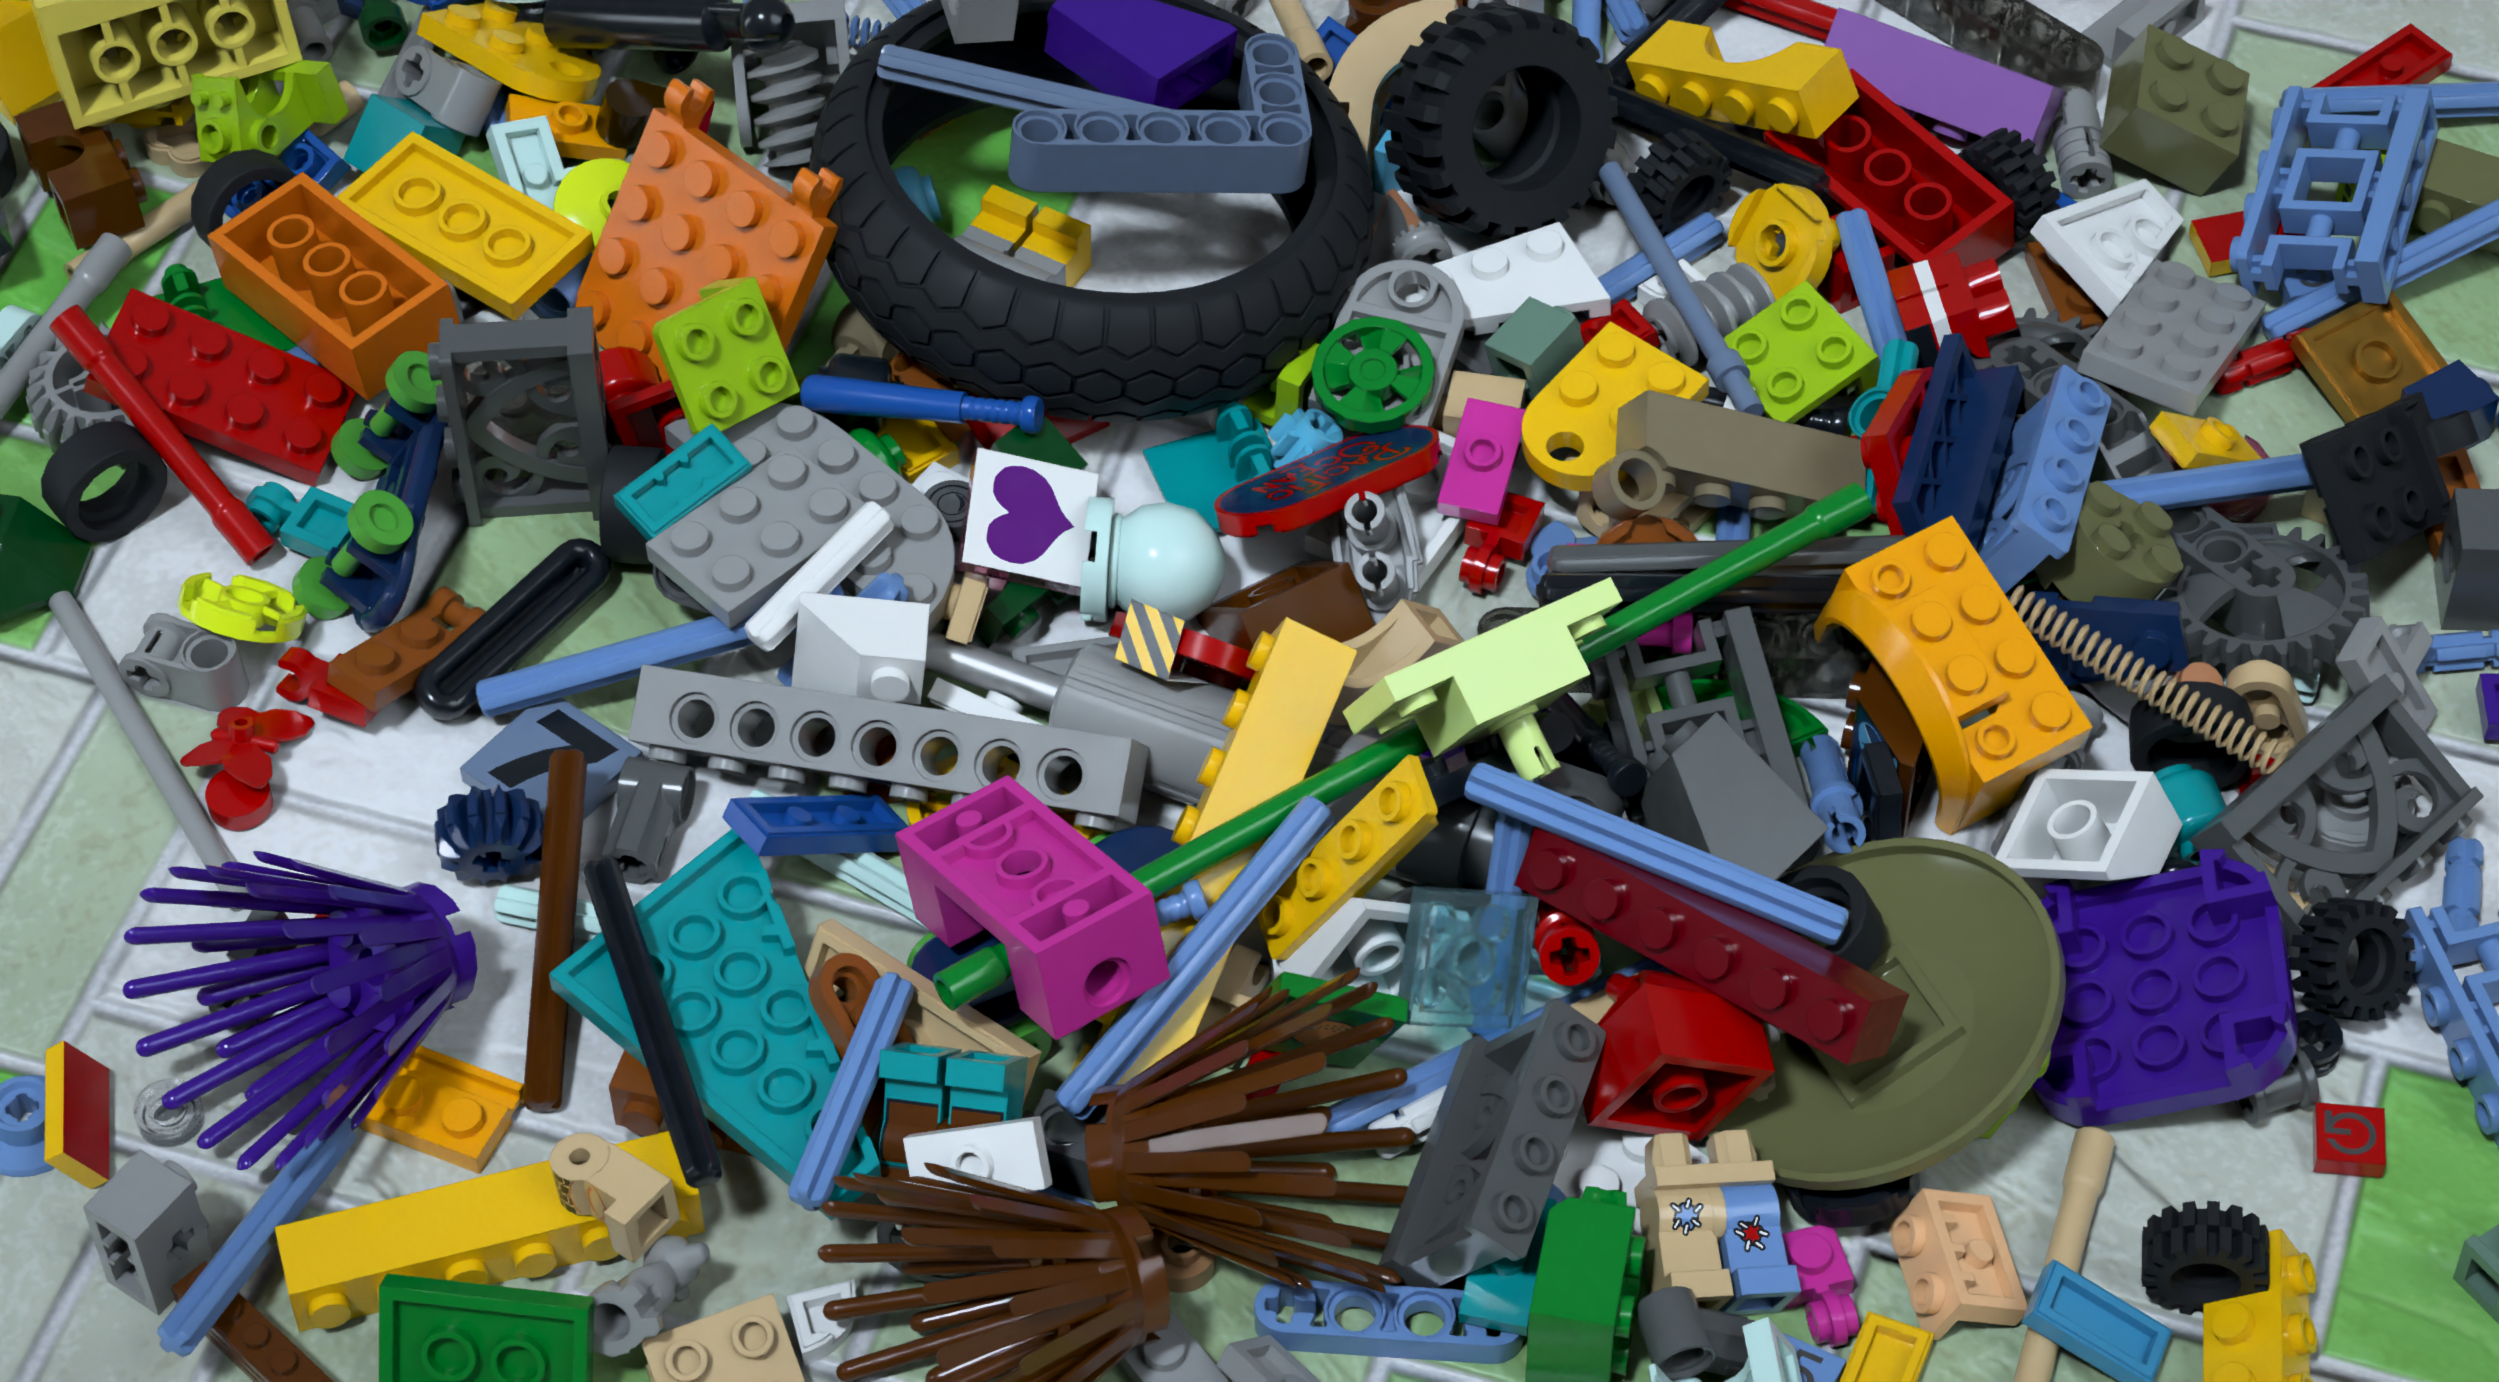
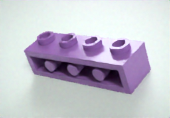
(1944, 82)

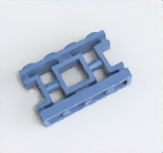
(2380, 206)
(2465, 1010)

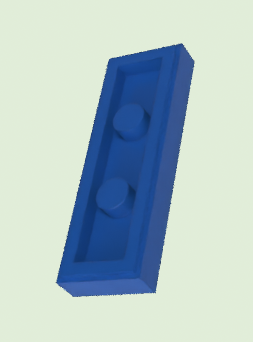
(814, 824)

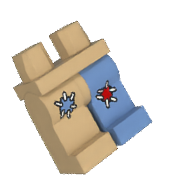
(1715, 1225)

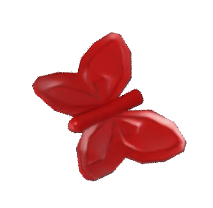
(243, 740)

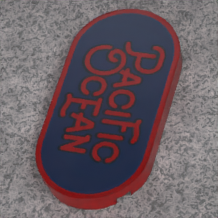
(1326, 480)

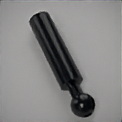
(668, 24)

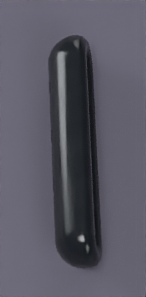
(512, 627)

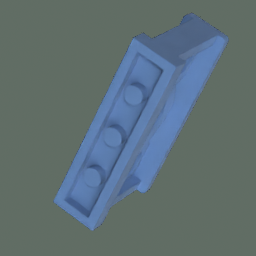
(2043, 478)

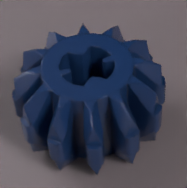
(489, 834)

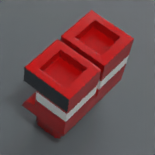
(1946, 299)

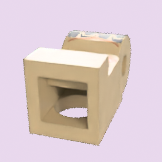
(616, 1189)

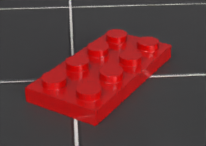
(230, 387)

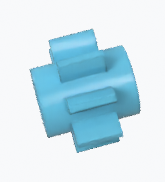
(1302, 435)

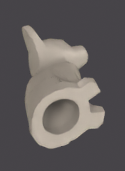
(634, 1305)

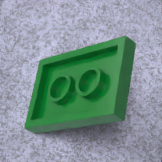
(482, 1333)

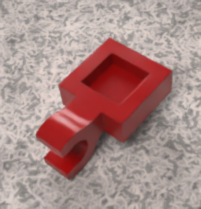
(311, 681)

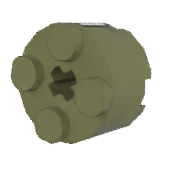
(2115, 550)

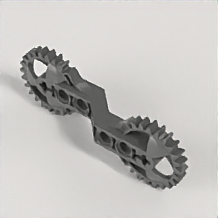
(2229, 568)

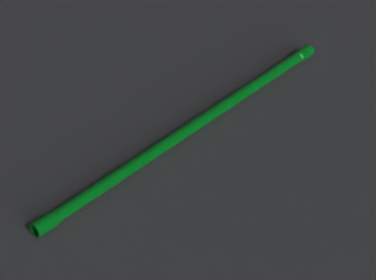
(1818, 522)

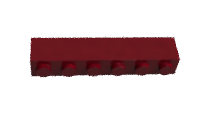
(1720, 948)

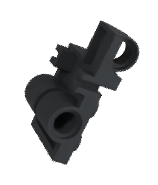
(2385, 475)

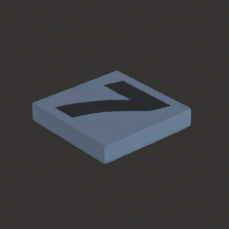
(523, 750)

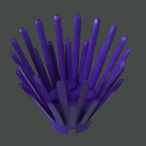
(381, 966)

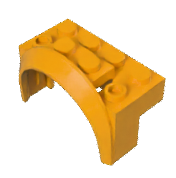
(1952, 652)

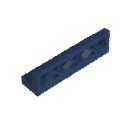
(1957, 442)

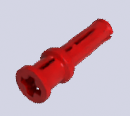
(1558, 930)

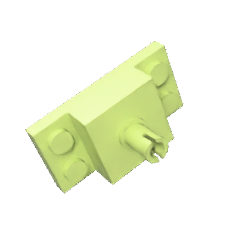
(1493, 682)

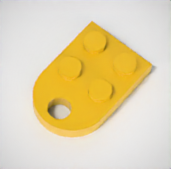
(512, 50)
(1583, 403)

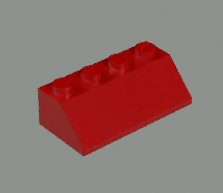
(1907, 181)

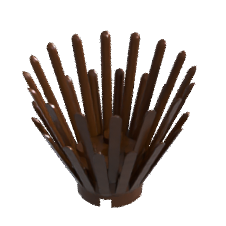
(1182, 1144)
(1066, 1290)

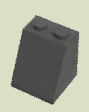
(1726, 800)

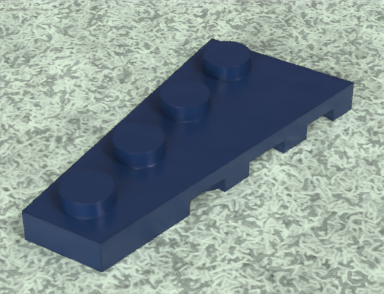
(2141, 625)

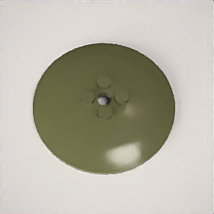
(1969, 1042)

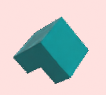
(390, 120)

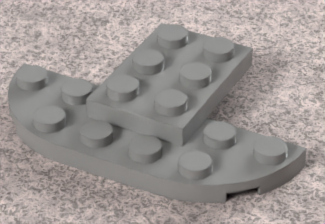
(775, 518)

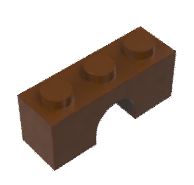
(85, 172)

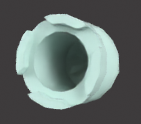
(1152, 555)

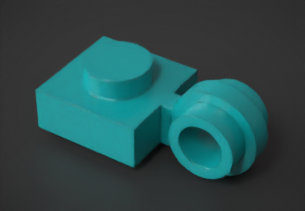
(305, 526)

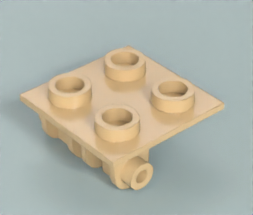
(728, 1346)

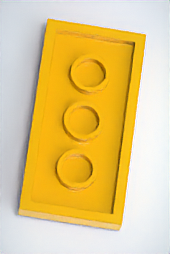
(468, 225)

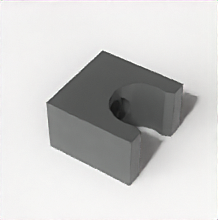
(2469, 562)

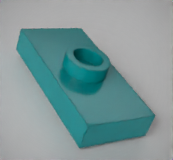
(681, 482)
(1503, 1290)

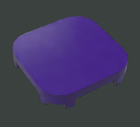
(2168, 993)

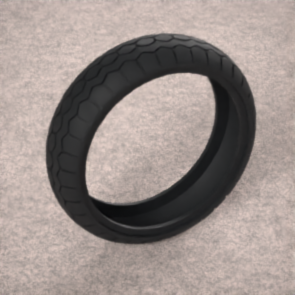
(1070, 345)

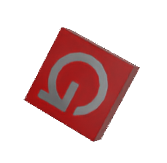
(2349, 1140)

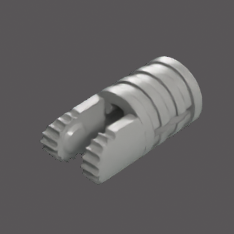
(2077, 147)

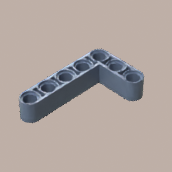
(1177, 150)

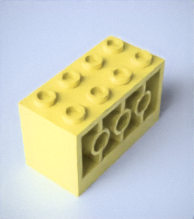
(143, 52)

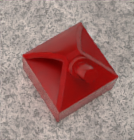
(1673, 1057)

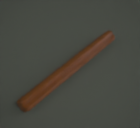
(554, 929)

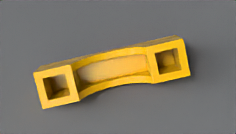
(1786, 92)

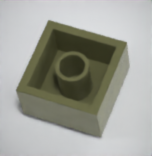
(2175, 110)

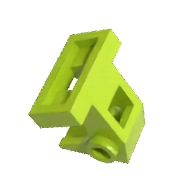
(253, 114)

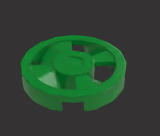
(1372, 374)

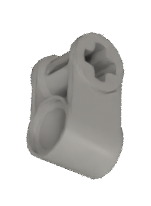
(447, 88)
(188, 665)

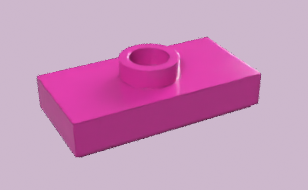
(1482, 462)

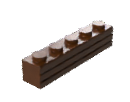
(254, 1341)

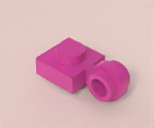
(1824, 1284)

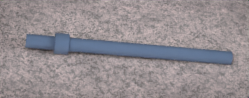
(1724, 364)

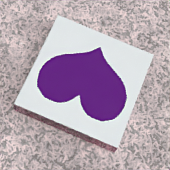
(1026, 521)

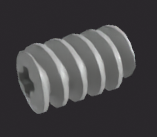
(788, 101)
(1728, 298)

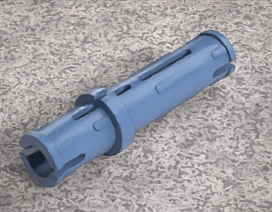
(1833, 794)

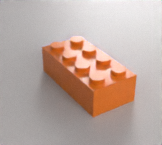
(331, 282)

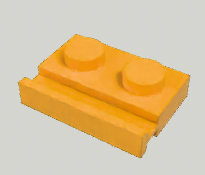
(446, 1109)

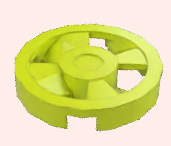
(242, 608)

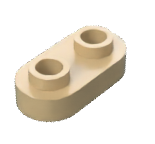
(2272, 701)

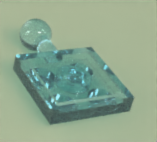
(1471, 957)

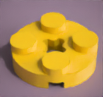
(1807, 230)

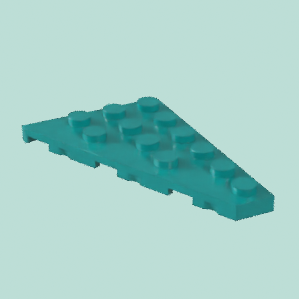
(735, 1005)

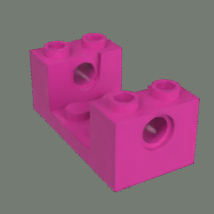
(1068, 914)

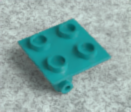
(1210, 463)

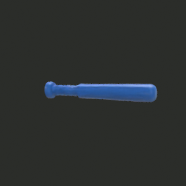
(900, 401)

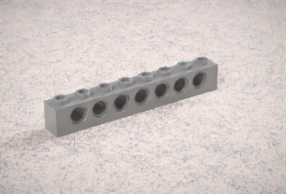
(673, 699)

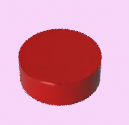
(237, 804)

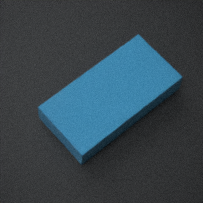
(2096, 1325)

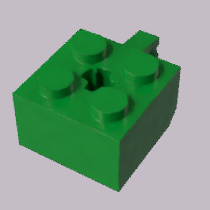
(1585, 1290)

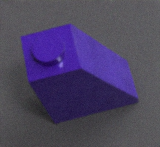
(1141, 48)

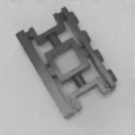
(1750, 683)

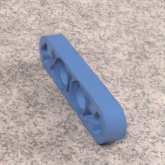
(1387, 1333)

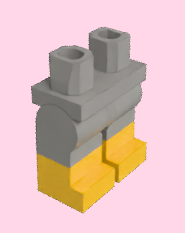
(1029, 241)

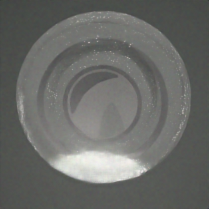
(165, 1126)

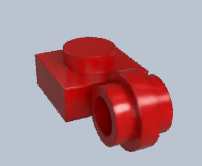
(1490, 544)

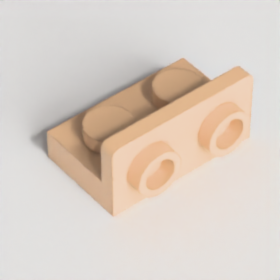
(1956, 1261)

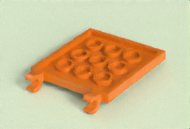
(697, 218)

